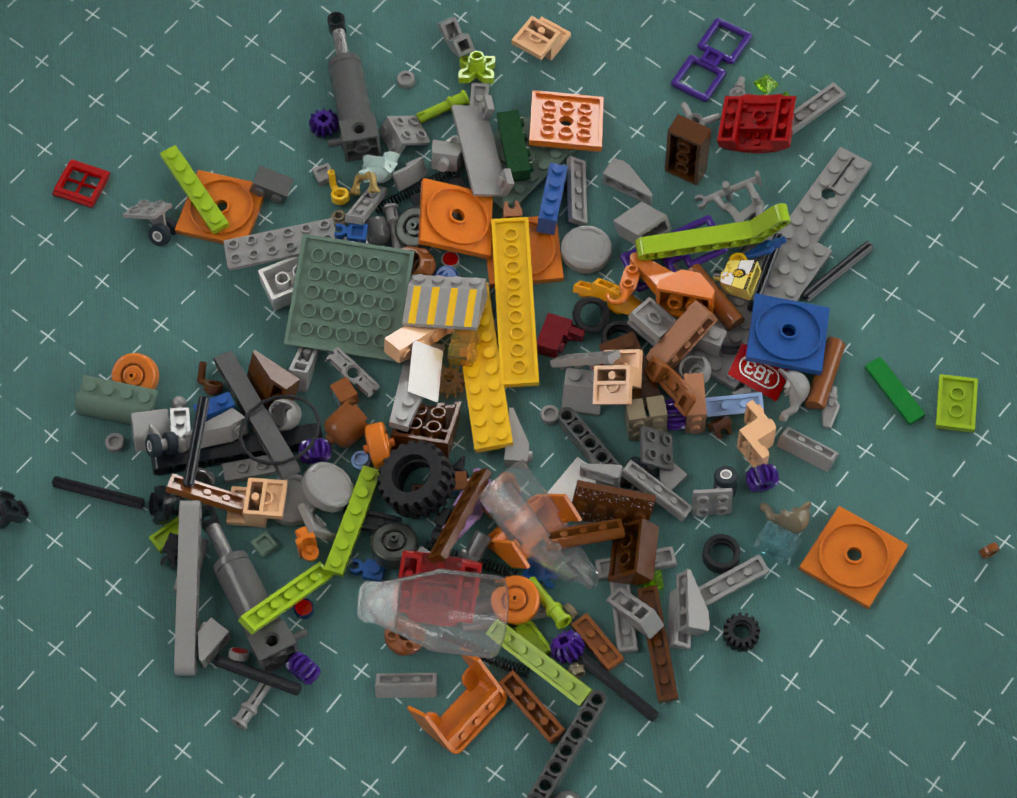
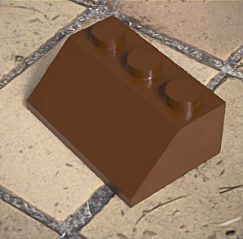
(634, 555)

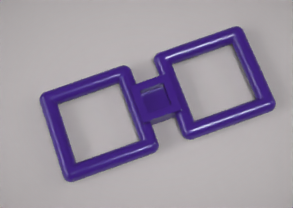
(711, 59)
(669, 261)

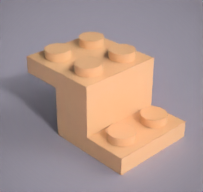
(541, 38)
(615, 382)
(756, 436)
(262, 500)

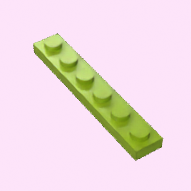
(194, 189)
(352, 522)
(285, 598)
(545, 666)

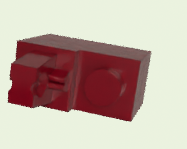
(556, 334)

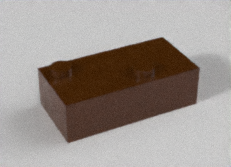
(687, 149)

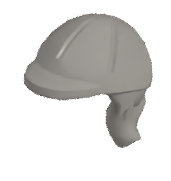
(798, 389)

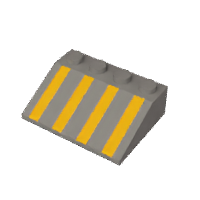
(445, 302)

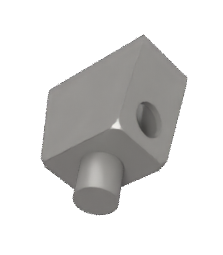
(446, 156)

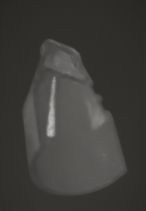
(526, 515)
(441, 610)

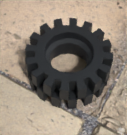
(741, 620)

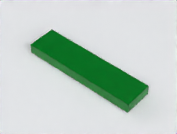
(894, 391)

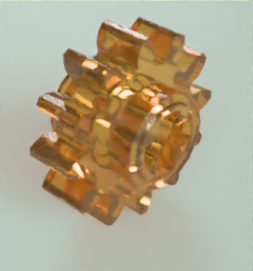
(456, 384)

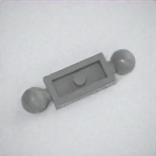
(180, 421)

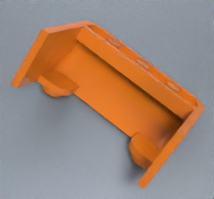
(510, 552)
(469, 712)

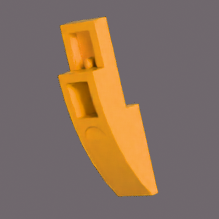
(600, 288)

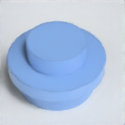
(360, 459)

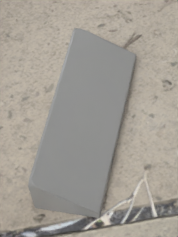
(807, 449)
(675, 639)
(406, 685)

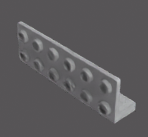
(480, 149)
(273, 244)

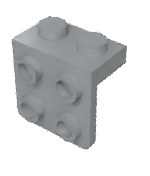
(402, 131)

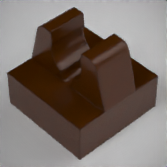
(718, 424)

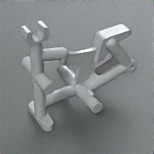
(756, 207)

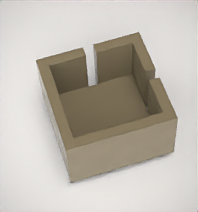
(636, 417)

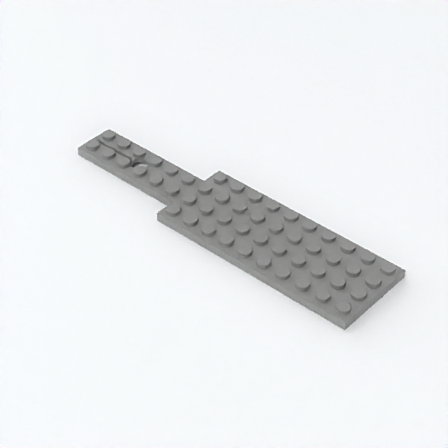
(802, 254)

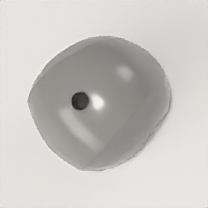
(695, 364)
(285, 414)

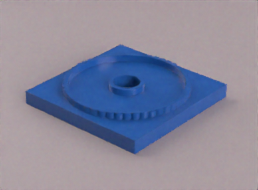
(772, 347)

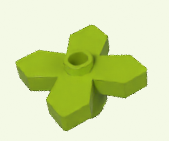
(476, 66)

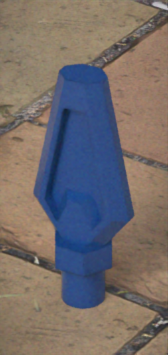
(765, 247)

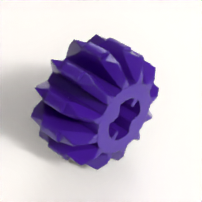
(324, 123)
(675, 419)
(318, 453)
(762, 478)
(567, 646)
(303, 668)

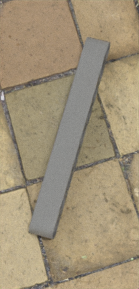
(188, 588)

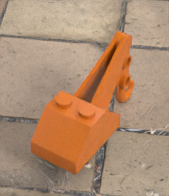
(672, 290)

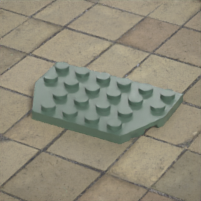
(541, 160)

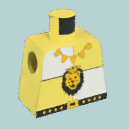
(739, 278)

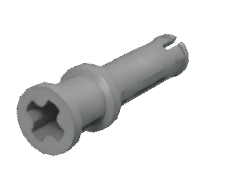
(391, 213)
(249, 709)

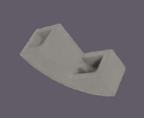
(458, 42)

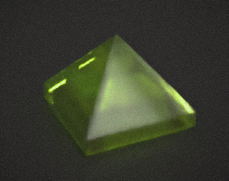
(766, 83)
(658, 580)

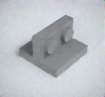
(651, 321)

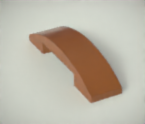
(672, 383)

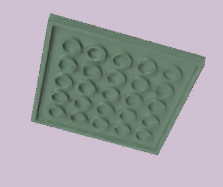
(347, 296)

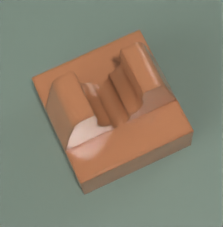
(512, 213)

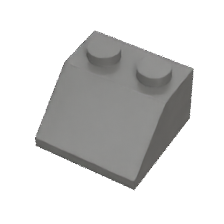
(579, 392)

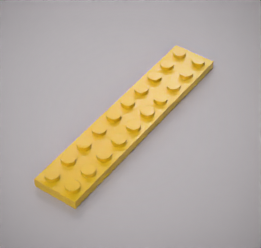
(515, 302)
(484, 390)

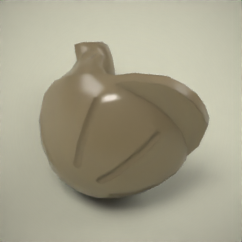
(791, 521)

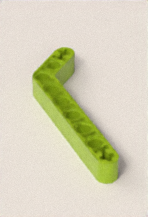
(714, 237)

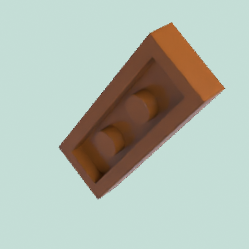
(597, 642)

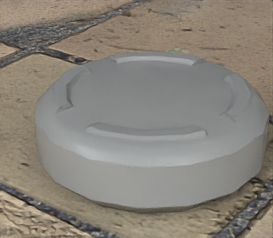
(586, 249)
(327, 486)
(294, 498)

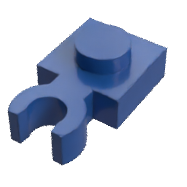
(354, 232)
(371, 570)
(540, 573)

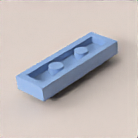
(731, 404)

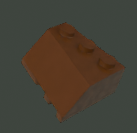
(433, 425)

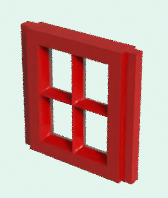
(77, 198)

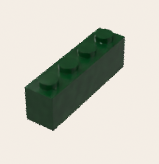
(513, 144)

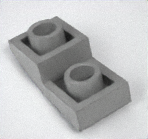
(410, 174)

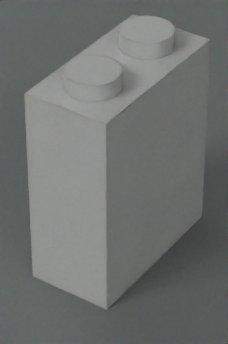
(641, 222)

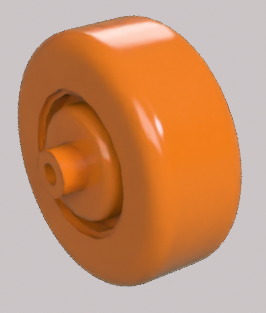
(136, 370)
(378, 443)
(523, 600)

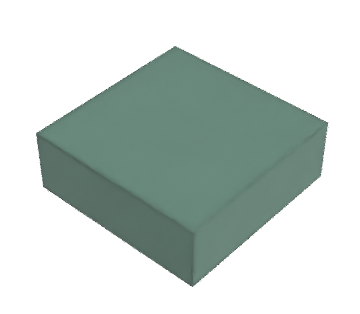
(264, 544)

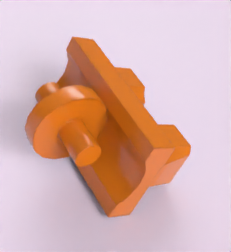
(306, 544)

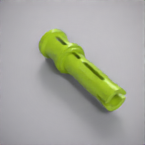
(445, 106)
(553, 608)

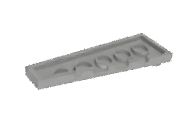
(405, 402)

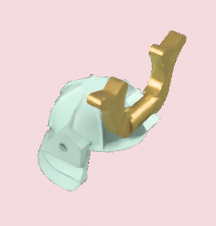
(375, 171)

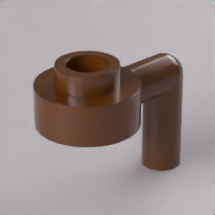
(211, 387)

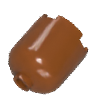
(345, 425)

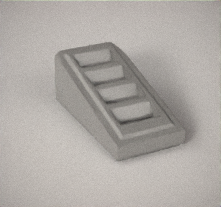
(603, 473)

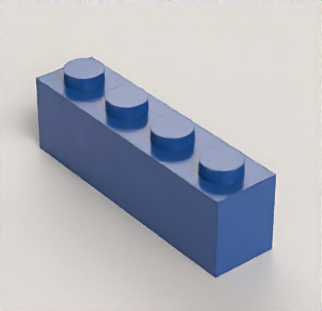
(552, 198)

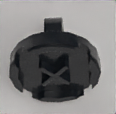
(162, 505)
(11, 509)

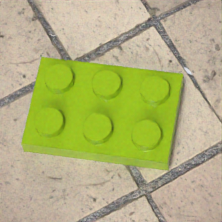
(956, 403)

